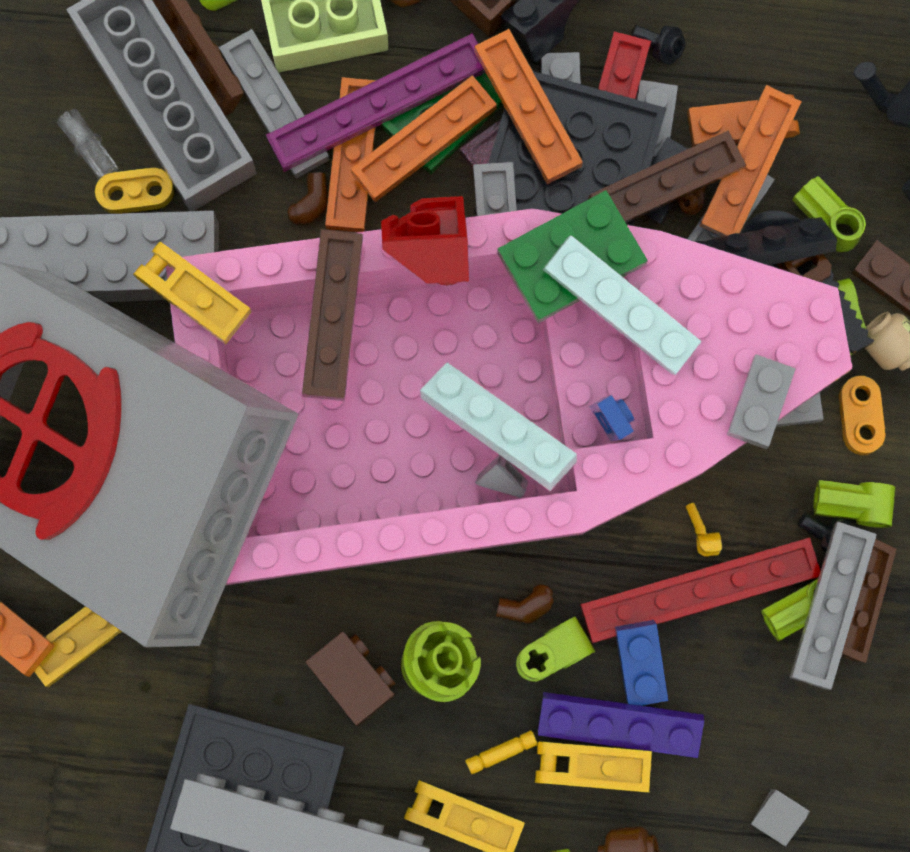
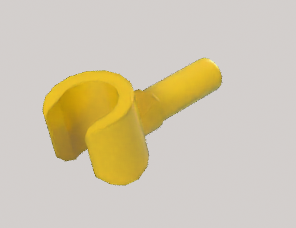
(709, 543)

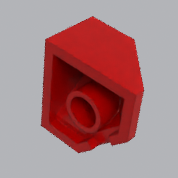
(430, 240)

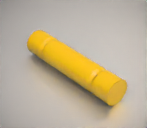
(501, 752)

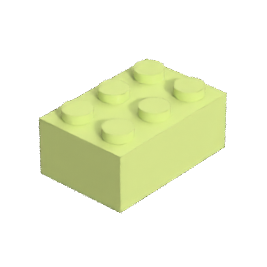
(323, 31)

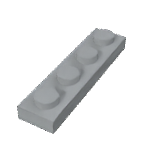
(265, 89)
(833, 606)

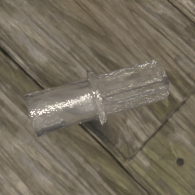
(87, 143)

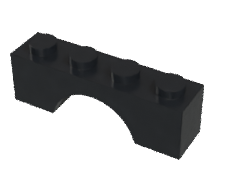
(537, 24)

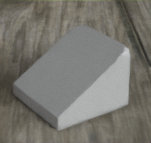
(502, 477)
(779, 817)

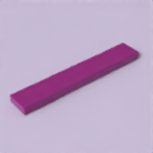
(375, 103)

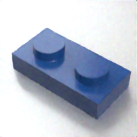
(613, 417)
(641, 663)

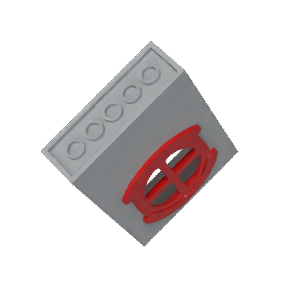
(165, 468)

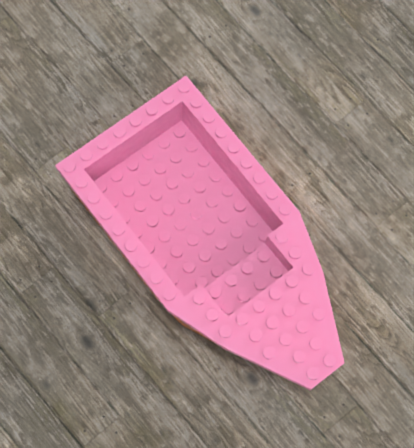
(399, 478)

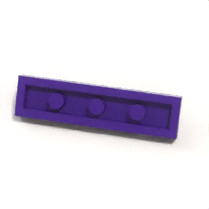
(620, 725)

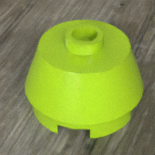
(440, 661)

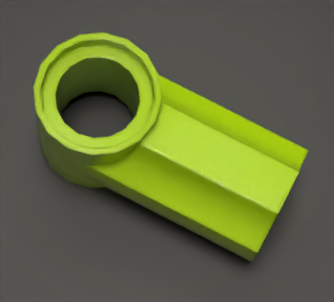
(819, 200)
(866, 503)
(790, 612)

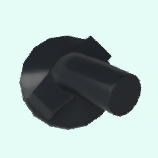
(667, 45)
(819, 529)

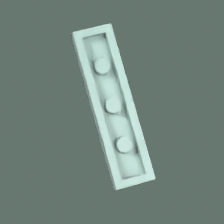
(622, 305)
(498, 426)

